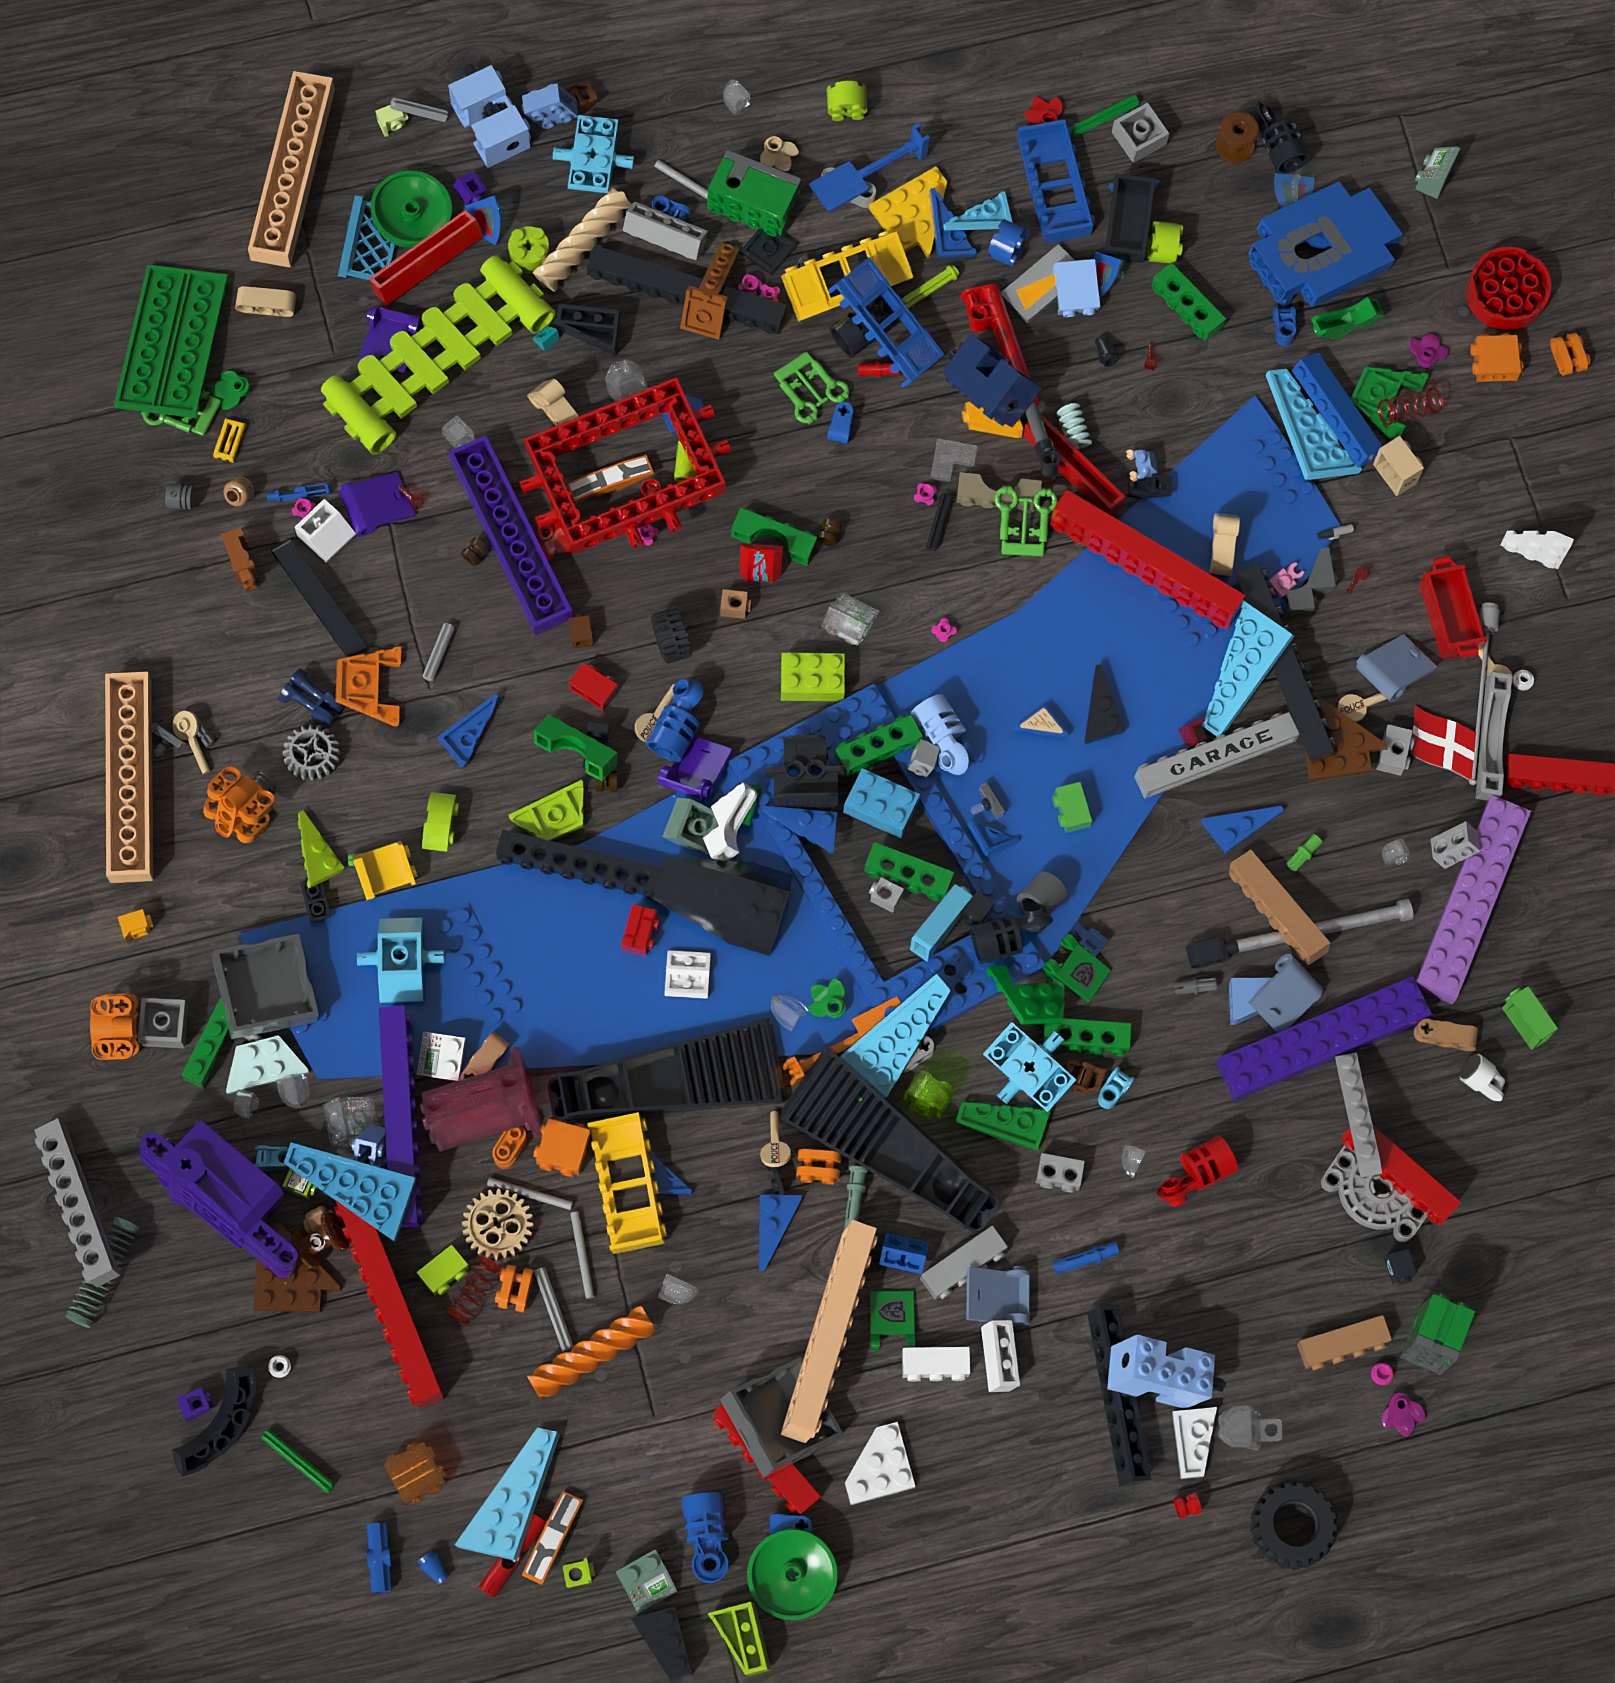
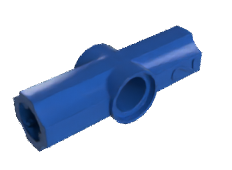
(379, 1558)

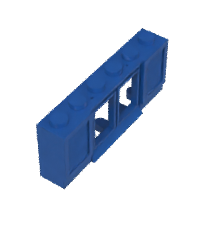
(1046, 145)
(859, 290)

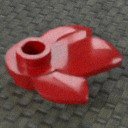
(1043, 111)
(554, 542)

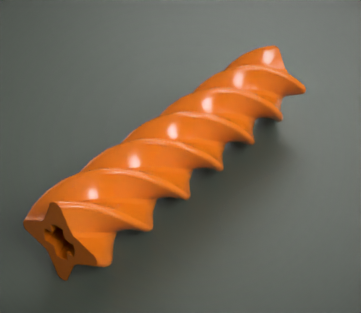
(588, 1354)

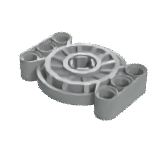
(1366, 1204)

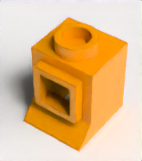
(135, 925)

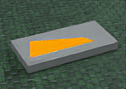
(1036, 286)

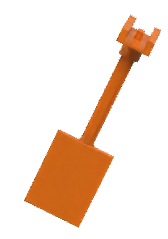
(863, 1024)

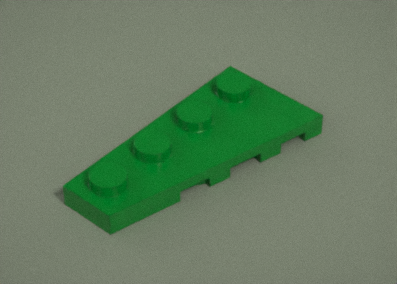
(1012, 1124)

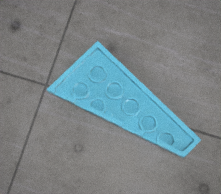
(1309, 433)
(1248, 660)
(891, 1043)
(507, 1512)

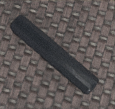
(939, 521)

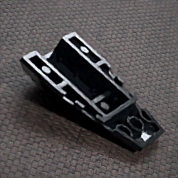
(727, 899)

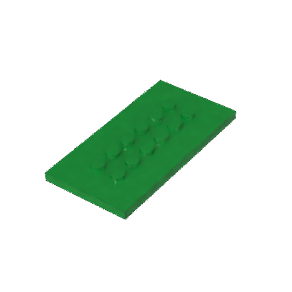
(171, 341)

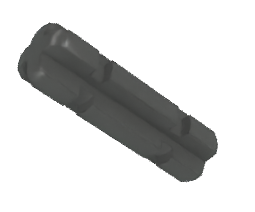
(203, 733)

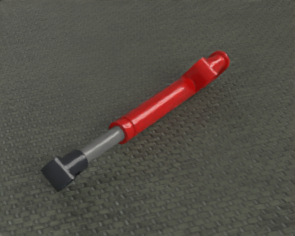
(990, 308)

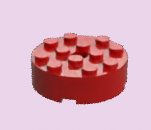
(1508, 288)

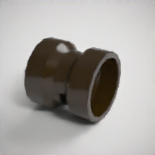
(829, 531)
(474, 552)
(613, 783)

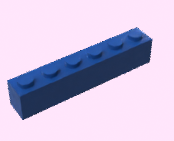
(1337, 409)

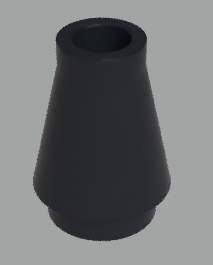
(1107, 354)

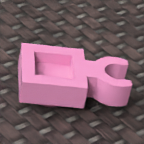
(1284, 580)

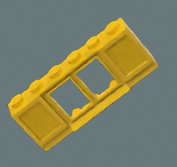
(808, 289)
(616, 1140)

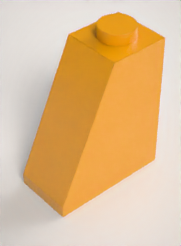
(978, 421)

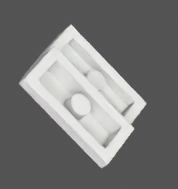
(687, 974)

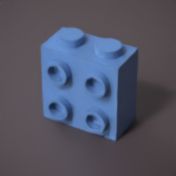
(550, 106)
(371, 1147)

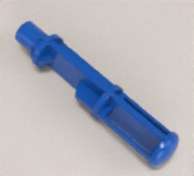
(299, 492)

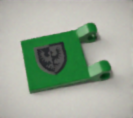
(1080, 970)
(891, 1315)

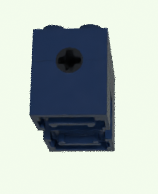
(990, 381)

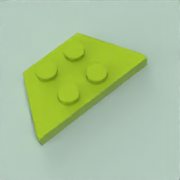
(553, 815)

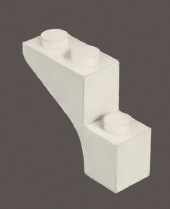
(729, 814)

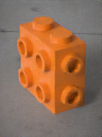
(1496, 358)
(562, 1147)

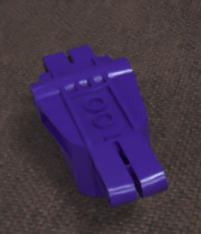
(222, 1191)

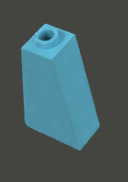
(940, 922)

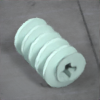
(1071, 425)

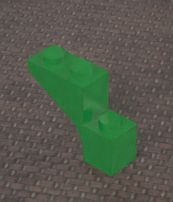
(1341, 322)

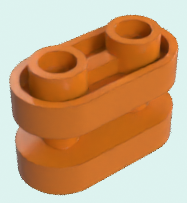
(1575, 348)
(509, 1147)
(808, 1173)
(505, 1296)

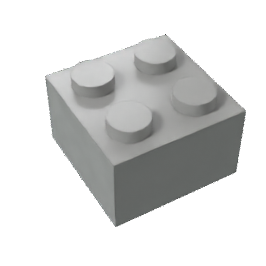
(1140, 132)
(163, 1023)

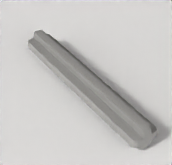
(553, 1309)

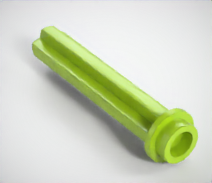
(931, 286)

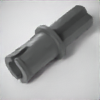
(1195, 986)

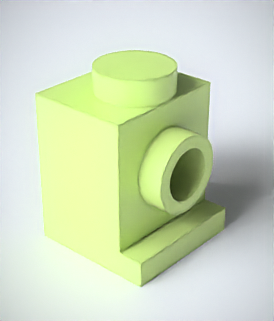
(390, 119)

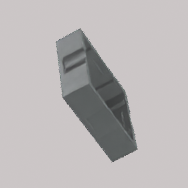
(264, 986)
(759, 1416)

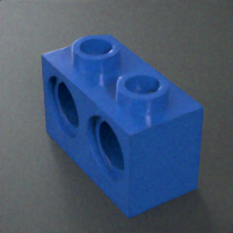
(904, 1253)

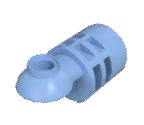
(941, 727)

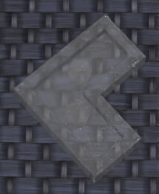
(950, 453)

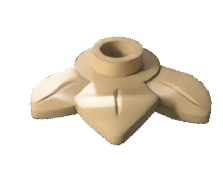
(780, 156)

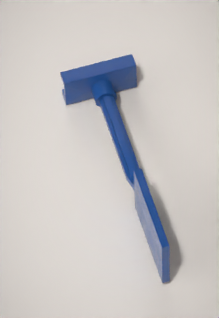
(847, 183)

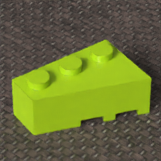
(744, 1636)

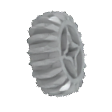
(328, 759)

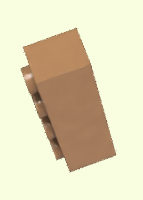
(1344, 1342)

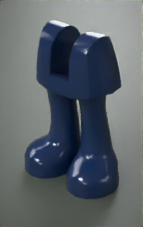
(318, 711)

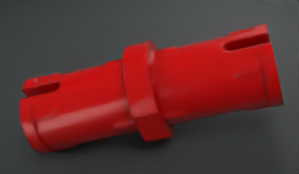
(875, 369)

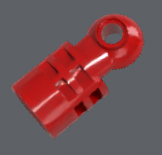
(1203, 1168)

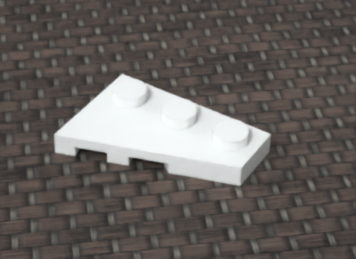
(1193, 1436)

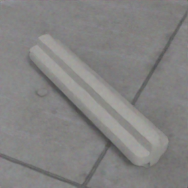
(418, 109)
(438, 652)

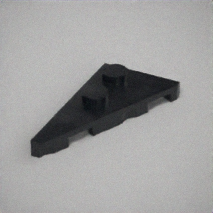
(1103, 717)

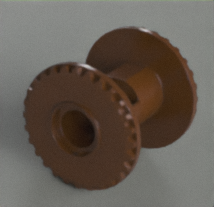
(1237, 137)
(311, 1244)

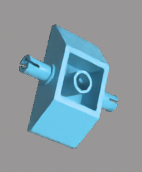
(593, 154)
(400, 978)
(1011, 1055)

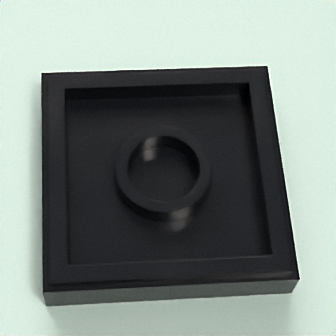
(768, 251)

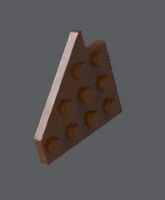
(1352, 747)
(293, 1294)

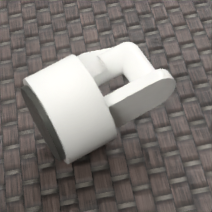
(1478, 1073)

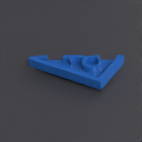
(948, 242)
(464, 735)
(814, 825)
(1235, 828)
(775, 1216)

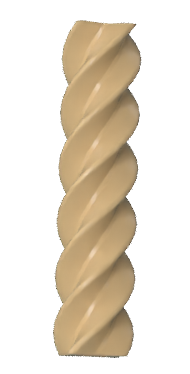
(581, 239)

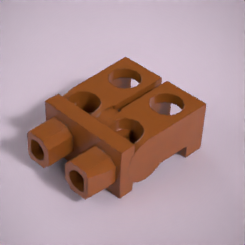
(241, 563)

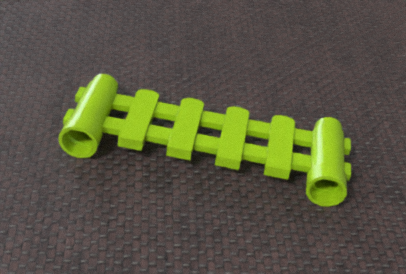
(366, 421)

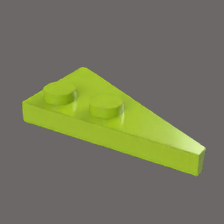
(319, 858)

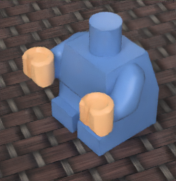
(1145, 463)

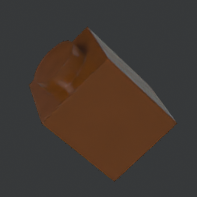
(580, 631)

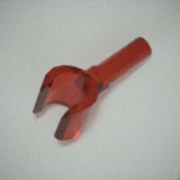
(1150, 362)
(413, 498)
(1361, 573)

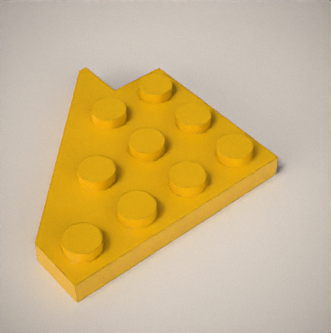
(910, 211)

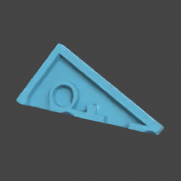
(982, 216)

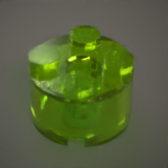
(927, 1095)

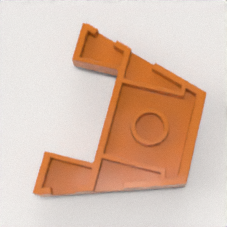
(358, 684)

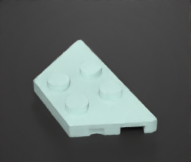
(262, 1064)

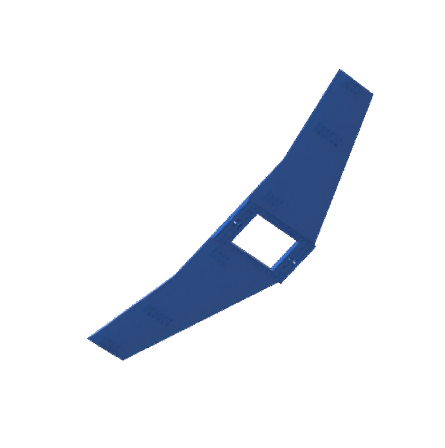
(545, 951)

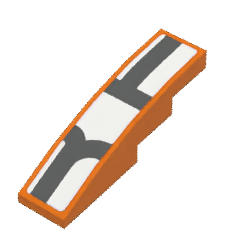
(610, 478)
(552, 1538)

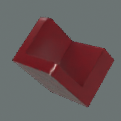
(1193, 733)

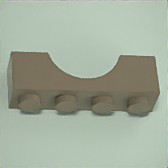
(975, 492)

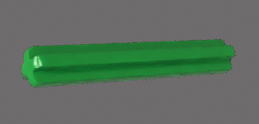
(1104, 115)
(298, 1461)

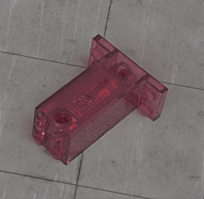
(482, 1105)

